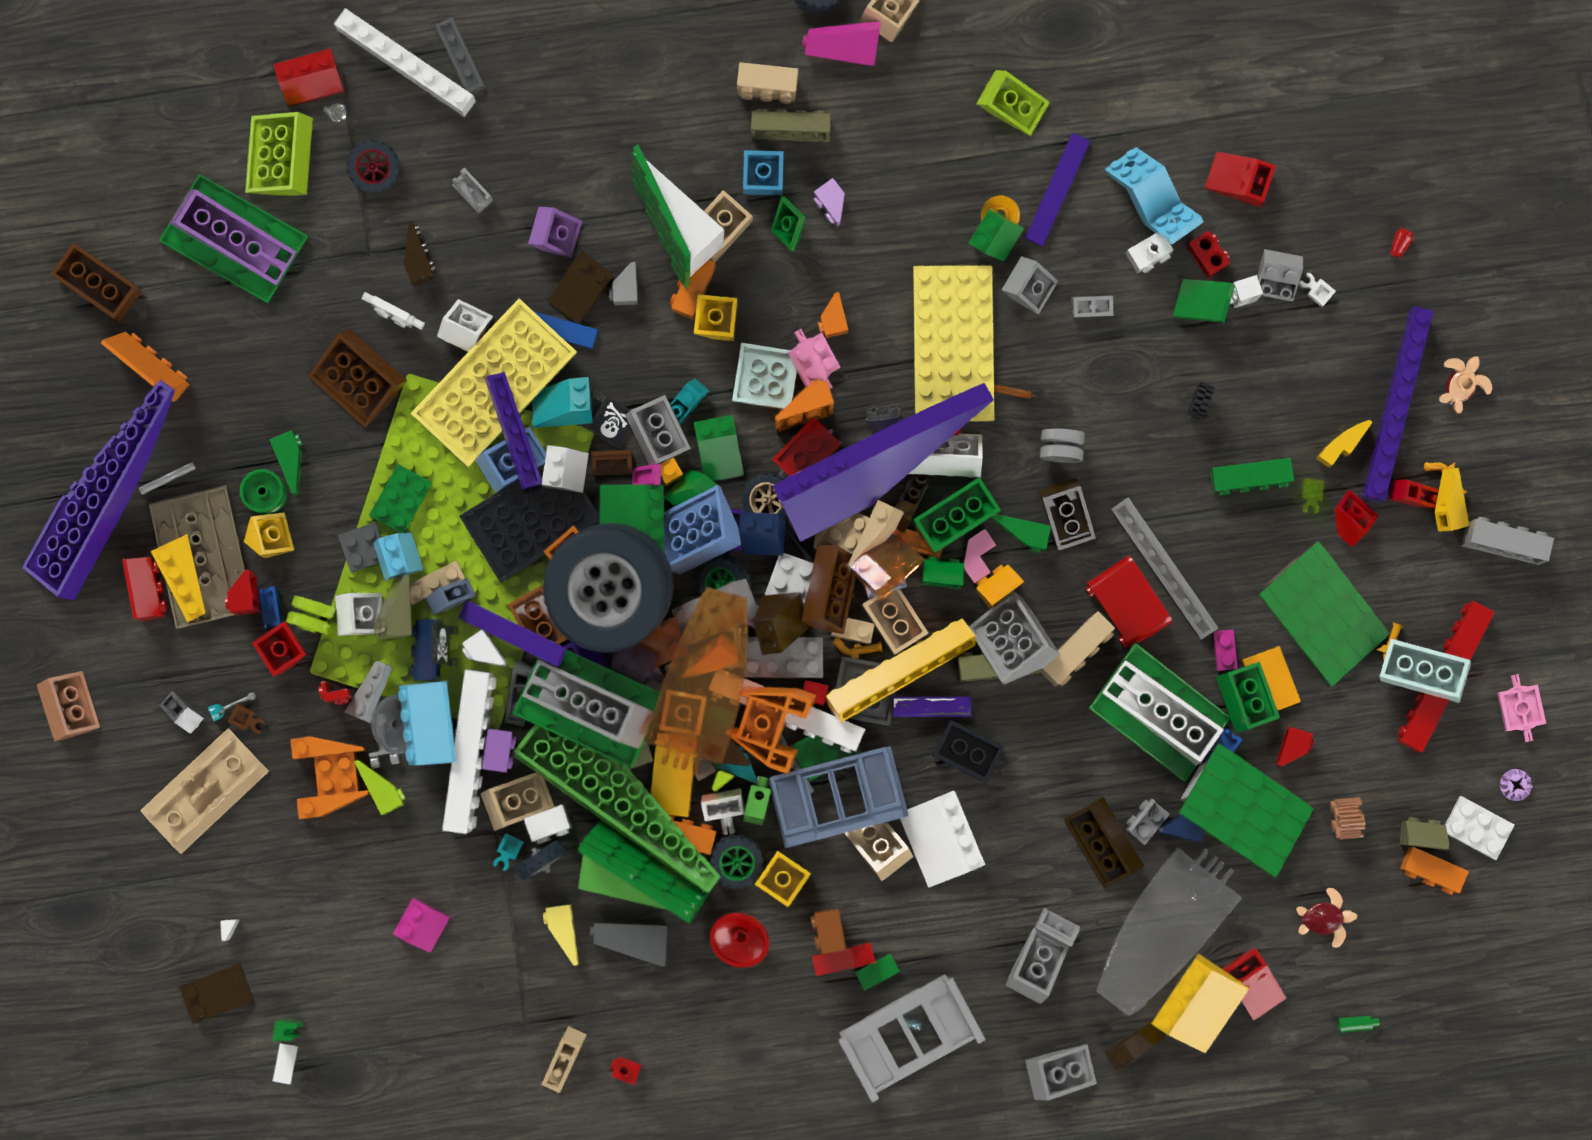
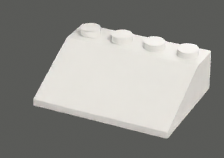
(941, 839)

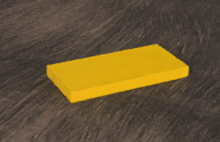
(672, 785)

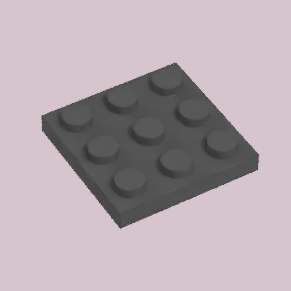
(877, 713)

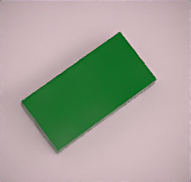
(877, 971)

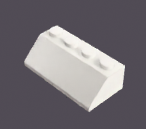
(955, 457)

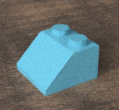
(397, 555)

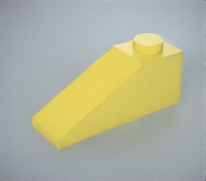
(562, 927)

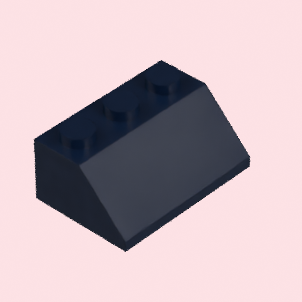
(422, 651)

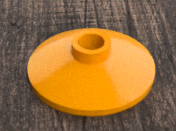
(1004, 204)

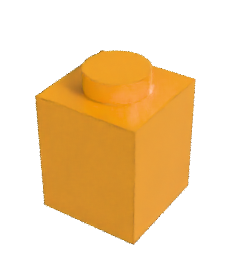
(670, 471)

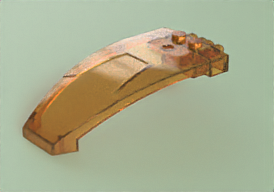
(703, 683)

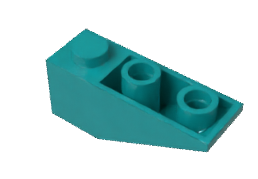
(688, 400)

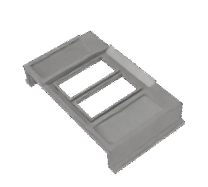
(947, 1014)

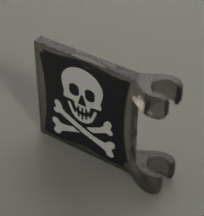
(609, 421)
(441, 644)

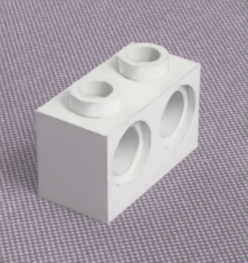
(1246, 291)

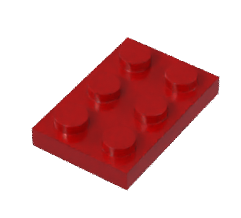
(807, 448)

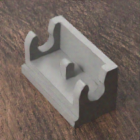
(472, 191)
(1092, 306)
(1057, 927)

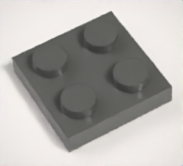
(359, 547)

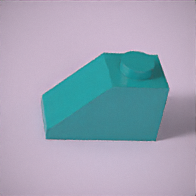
(744, 772)

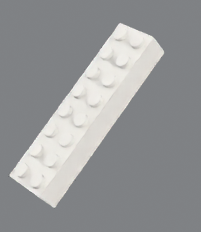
(469, 748)

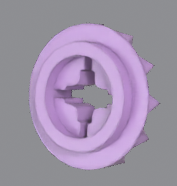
(1506, 785)

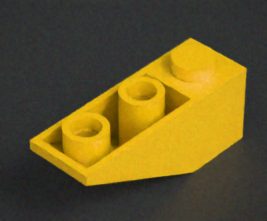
(1450, 504)

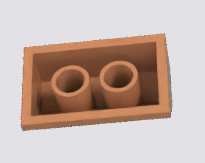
(68, 705)

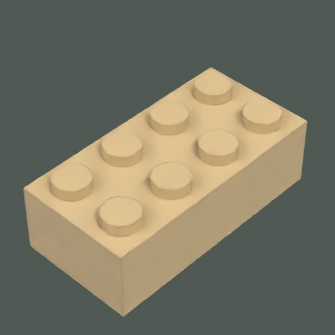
(1077, 648)

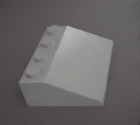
(1013, 639)

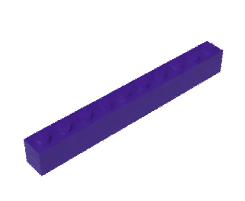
(1397, 404)

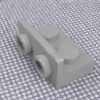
(1147, 821)

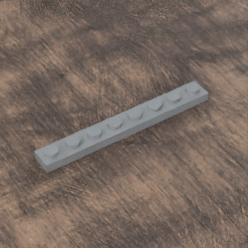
(1164, 568)

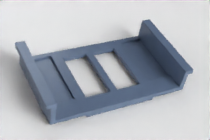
(878, 786)

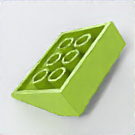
(279, 154)

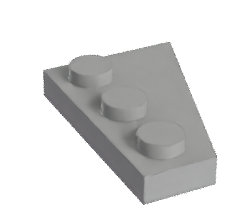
(369, 693)

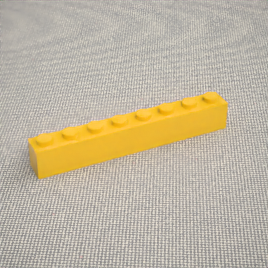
(901, 670)

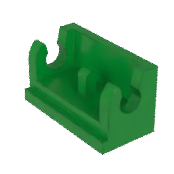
(284, 1029)

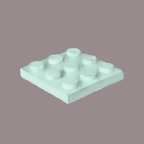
(764, 377)

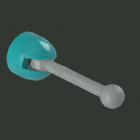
(217, 711)

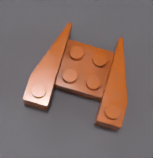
(765, 721)
(335, 775)

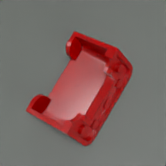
(1129, 602)

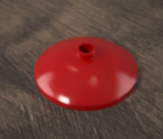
(736, 948)

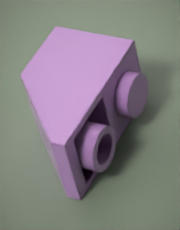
(831, 199)

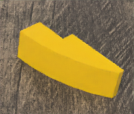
(1343, 444)

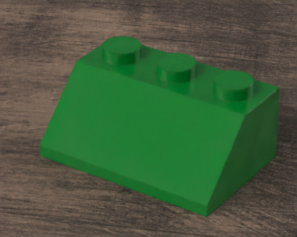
(1247, 697)

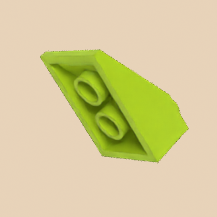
(1013, 102)

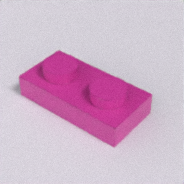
(1225, 650)

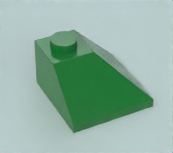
(689, 486)

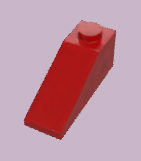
(1413, 494)
(841, 960)

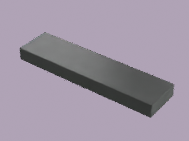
(459, 55)

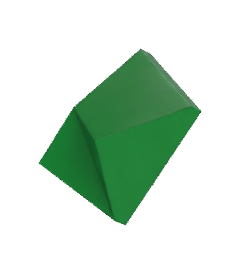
(788, 224)

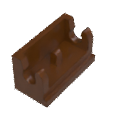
(612, 463)

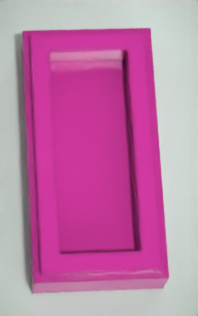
(647, 475)

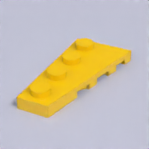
(179, 572)

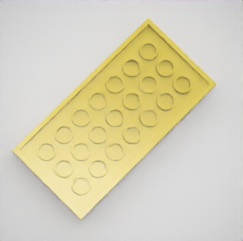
(953, 333)
(460, 405)

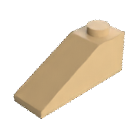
(564, 1059)

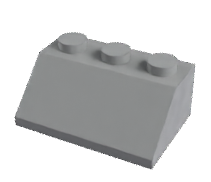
(657, 431)

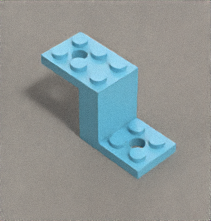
(1154, 195)

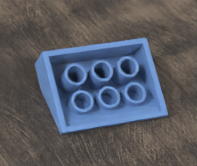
(699, 530)

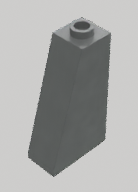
(636, 940)

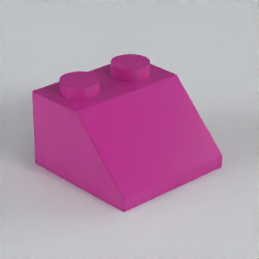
(421, 925)

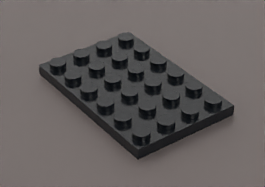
(521, 524)

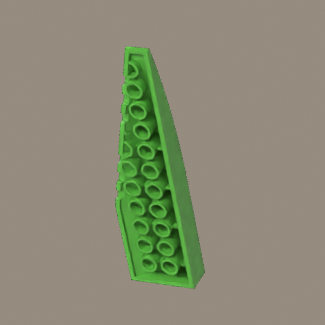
(616, 798)

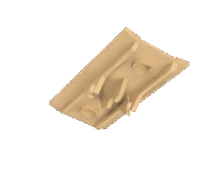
(204, 791)

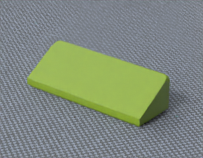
(721, 780)

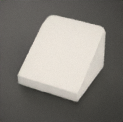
(228, 928)

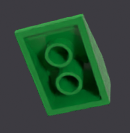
(719, 448)

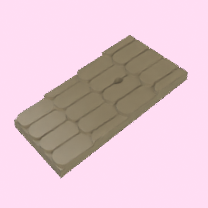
(215, 553)

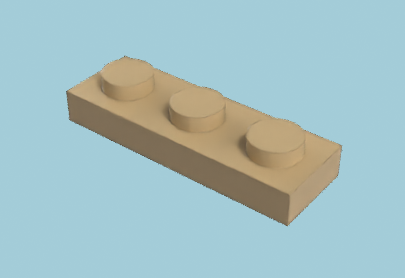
(425, 586)

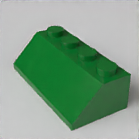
(955, 515)

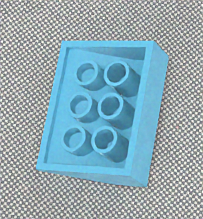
(427, 723)

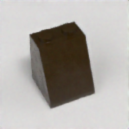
(779, 621)

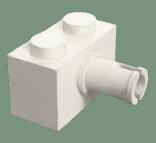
(1149, 252)
(723, 807)

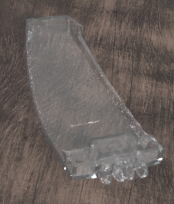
(1165, 929)

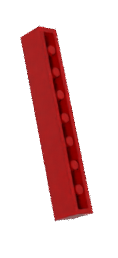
(1429, 708)

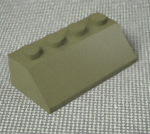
(790, 126)
(977, 668)

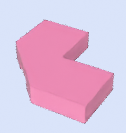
(976, 547)

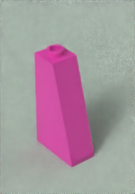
(845, 42)

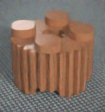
(1348, 818)

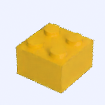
(782, 879)

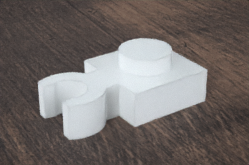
(1319, 291)

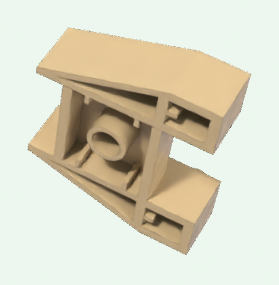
(860, 532)

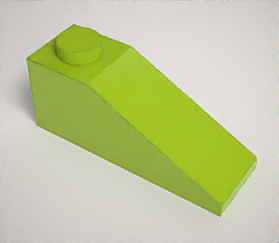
(384, 793)

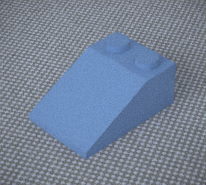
(498, 464)

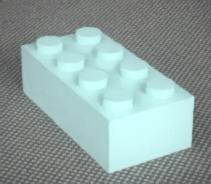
(1425, 670)

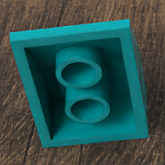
(563, 404)

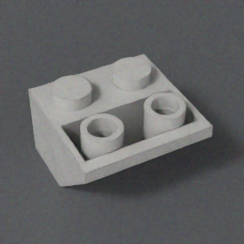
(1280, 274)

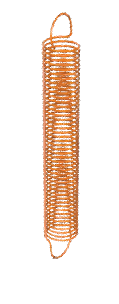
(1010, 392)

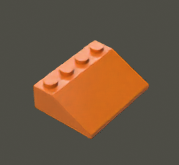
(145, 362)
(811, 402)

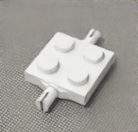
(386, 309)

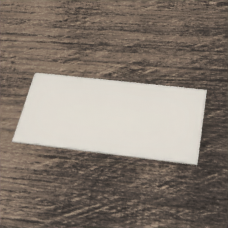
(285, 1063)

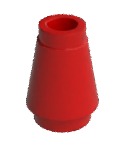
(1401, 242)

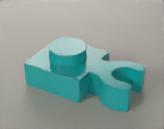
(508, 848)

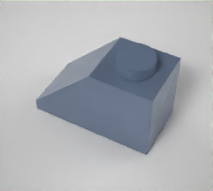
(450, 596)

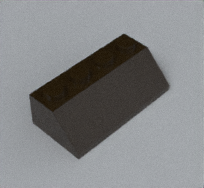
(1104, 842)

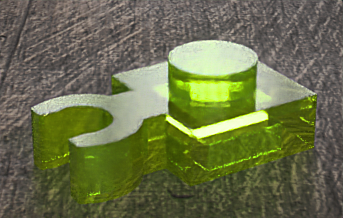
(1312, 491)

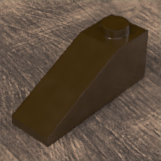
(1134, 1045)

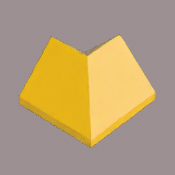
(269, 535)

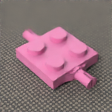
(813, 358)
(1521, 708)

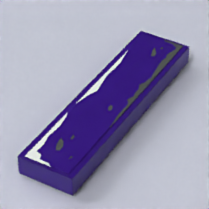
(931, 706)

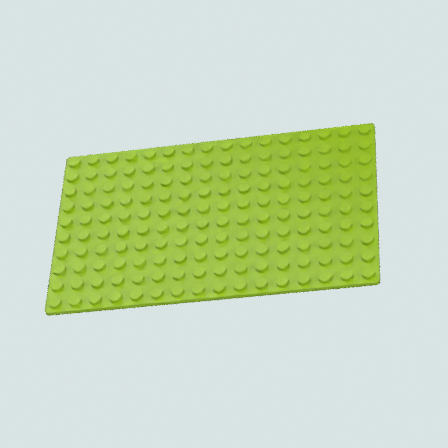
(439, 542)

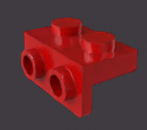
(337, 697)

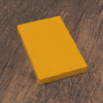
(1277, 677)

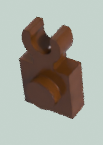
(243, 717)

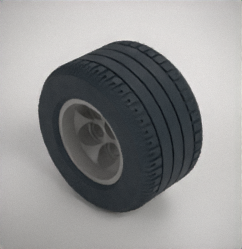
(578, 613)

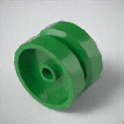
(253, 486)

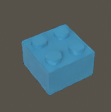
(763, 173)

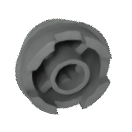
(883, 417)

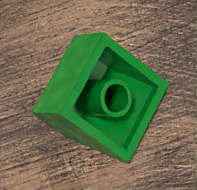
(996, 235)
(942, 573)

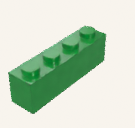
(1252, 475)

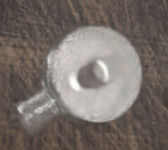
(336, 112)

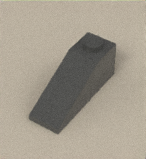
(518, 681)

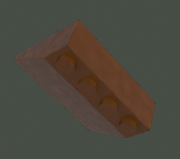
(357, 377)

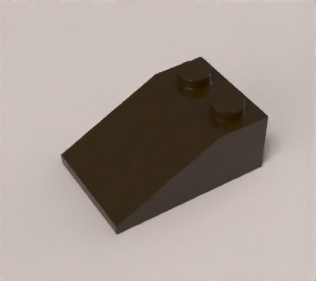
(581, 287)
(1067, 514)
(216, 993)

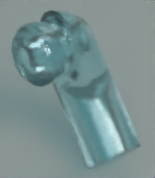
(912, 1024)

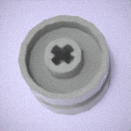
(1062, 445)

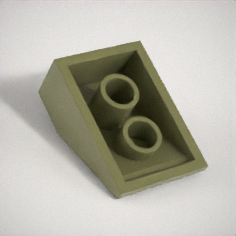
(395, 614)

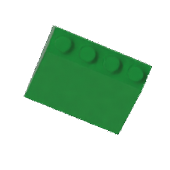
(634, 506)

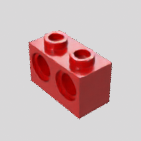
(1203, 257)

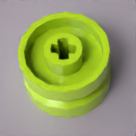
(311, 615)

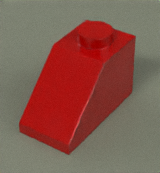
(1294, 745)

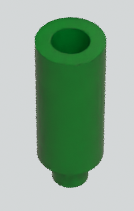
(1358, 1023)

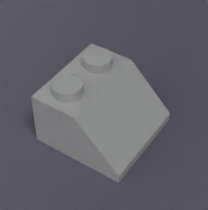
(1030, 284)

